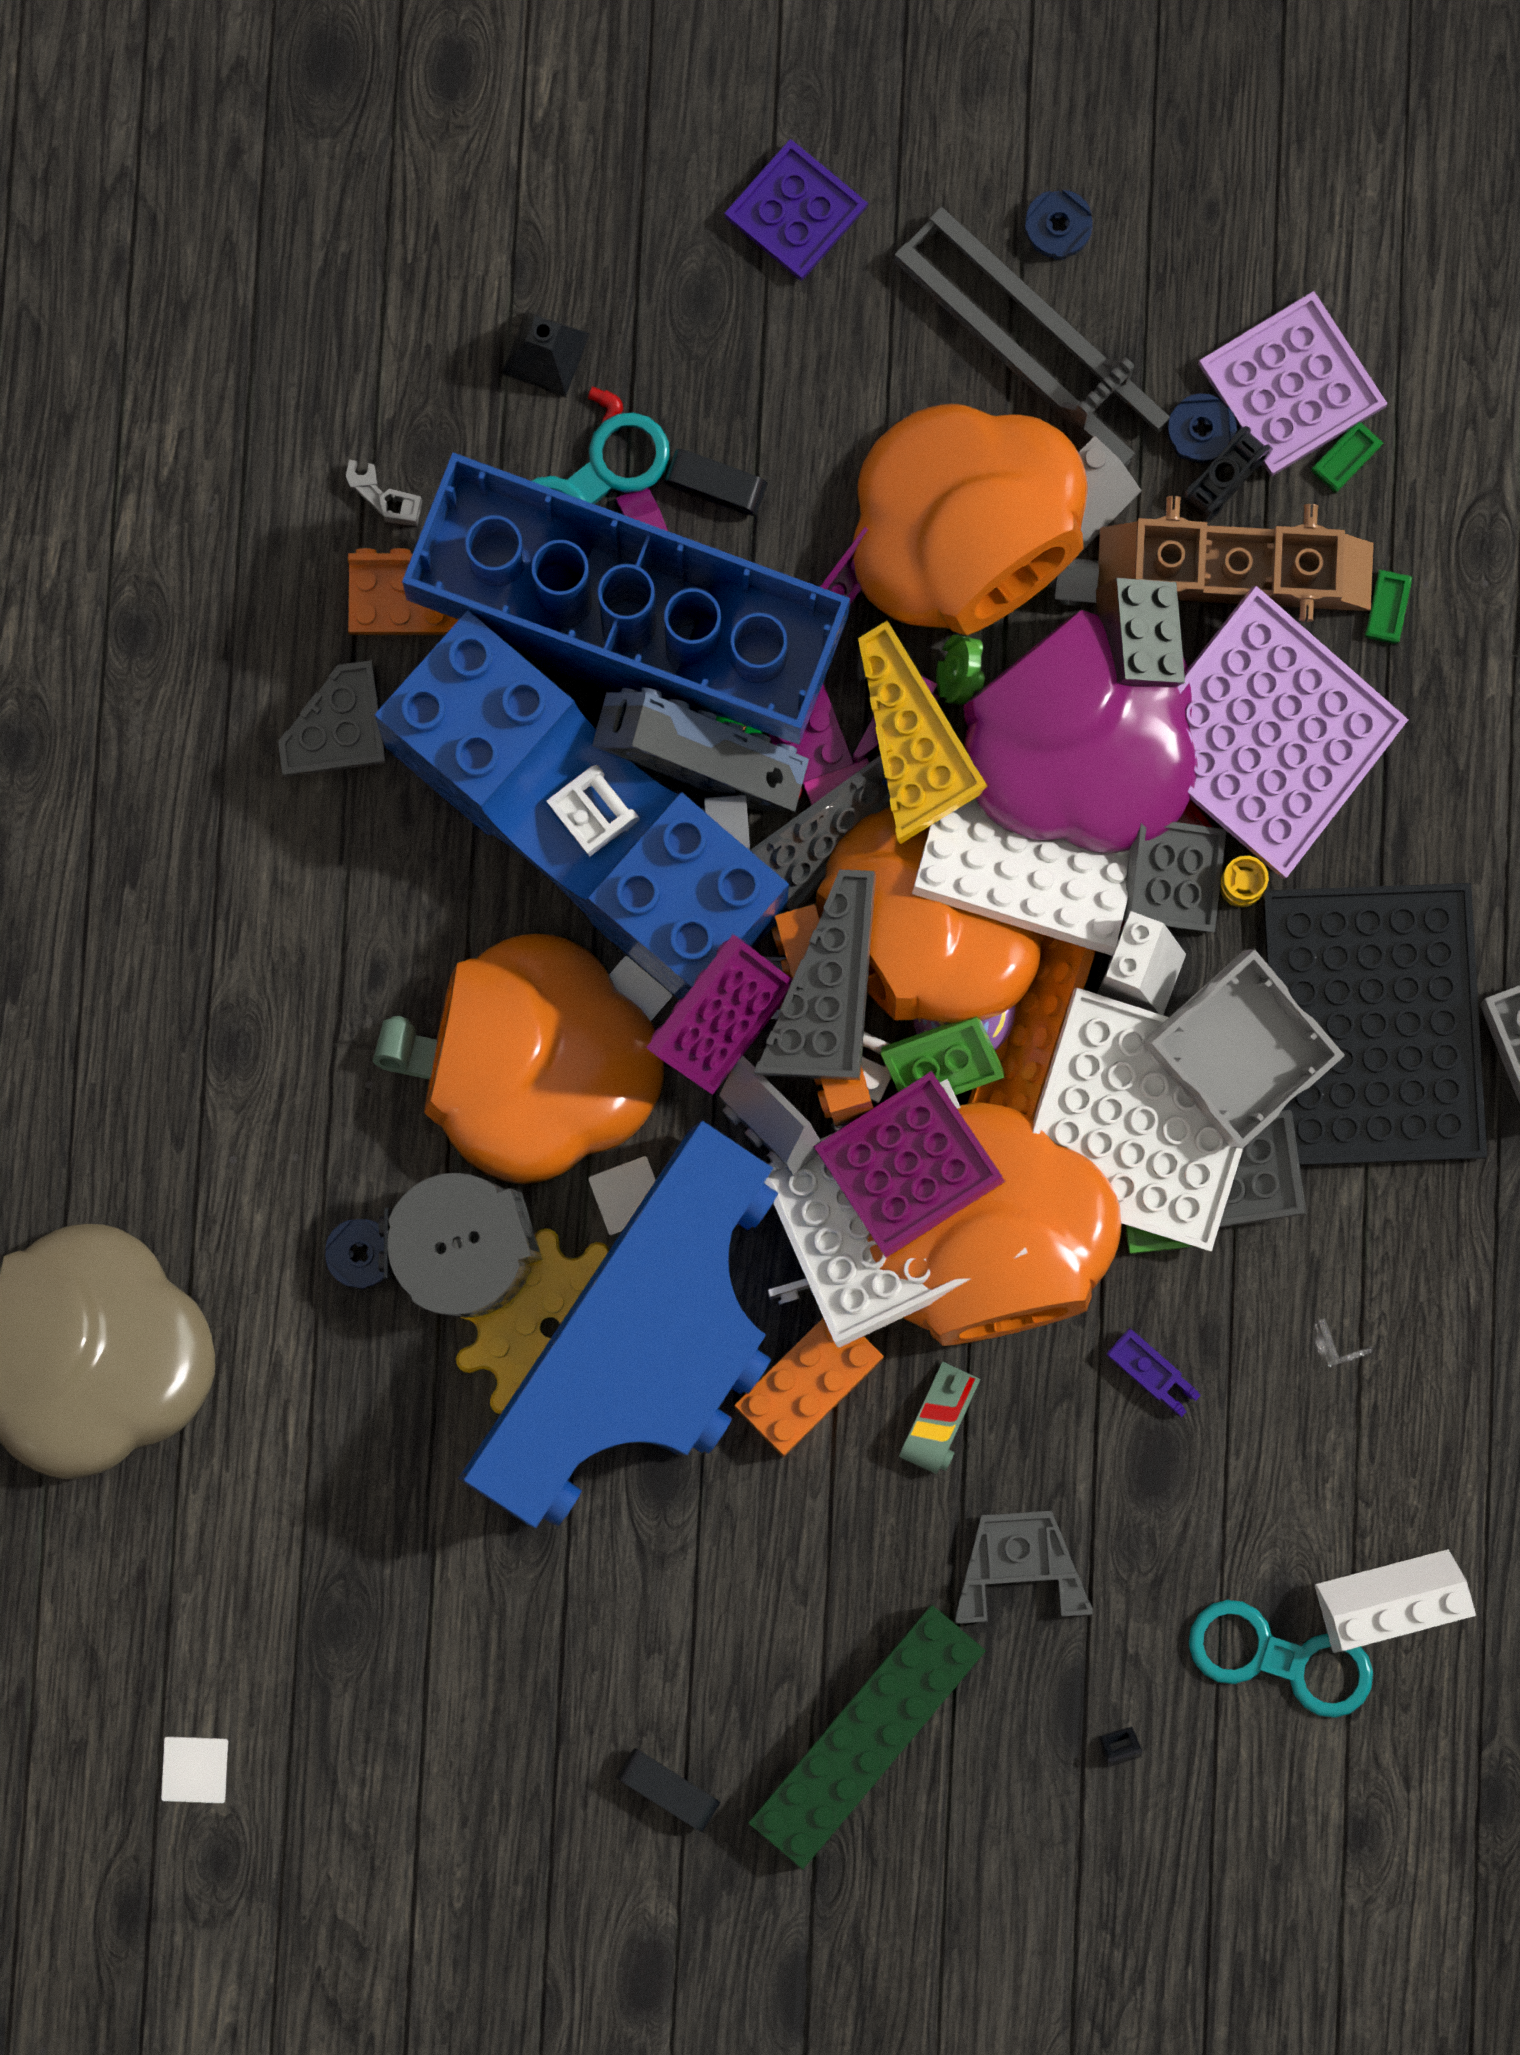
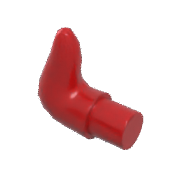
(608, 400)

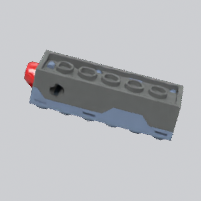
(700, 749)

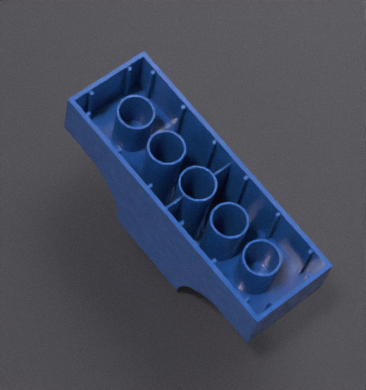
(625, 600)
(644, 1342)

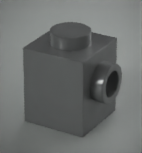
(1077, 582)

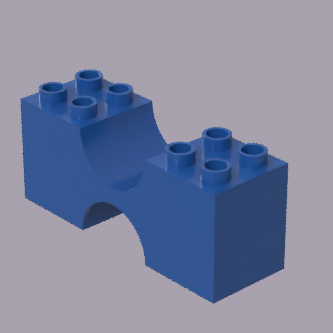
(508, 739)

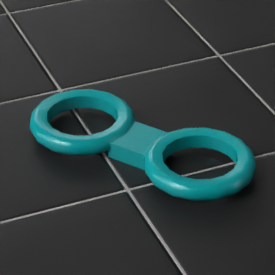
(595, 479)
(1278, 1659)

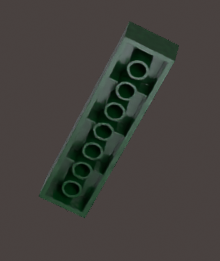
(867, 1736)

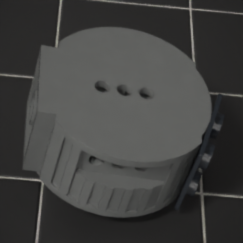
(458, 1244)

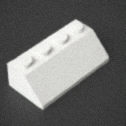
(1394, 1600)

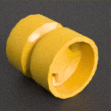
(1244, 881)

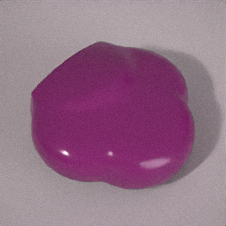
(1076, 749)

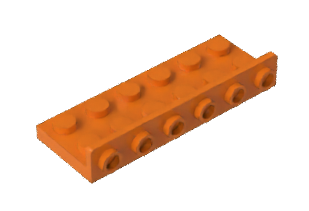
(379, 599)
(1037, 1027)

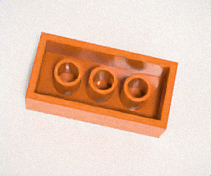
(806, 1386)

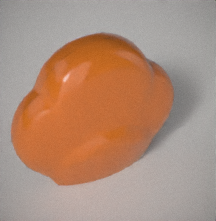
(966, 516)
(924, 953)
(539, 1060)
(1049, 1204)

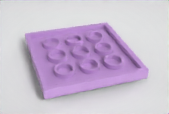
(1293, 382)

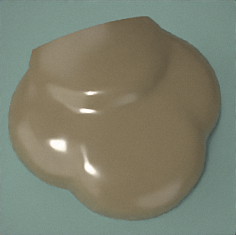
(95, 1352)

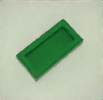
(1347, 457)
(1388, 606)

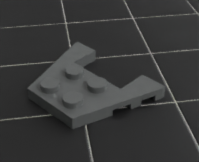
(1019, 1550)

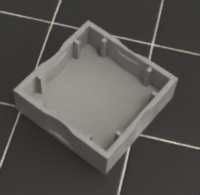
(1242, 1048)

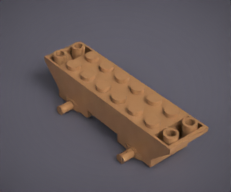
(1220, 563)

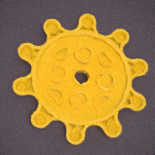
(511, 1336)

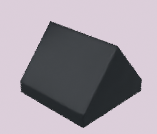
(1120, 1746)

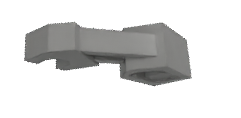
(368, 488)

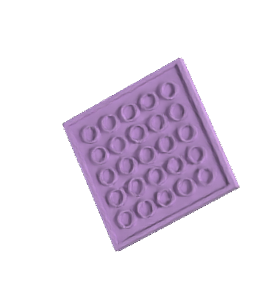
(1279, 731)

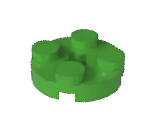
(960, 671)

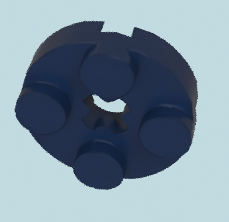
(1058, 243)
(1214, 414)
(339, 1253)

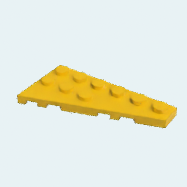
(918, 747)

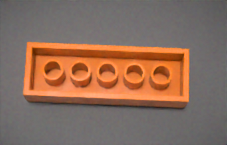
(840, 1098)

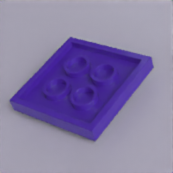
(796, 210)

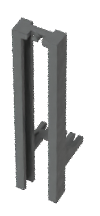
(1113, 374)

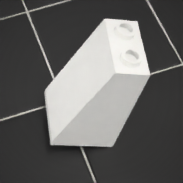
(1143, 965)

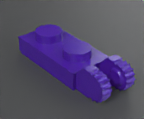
(1150, 1370)

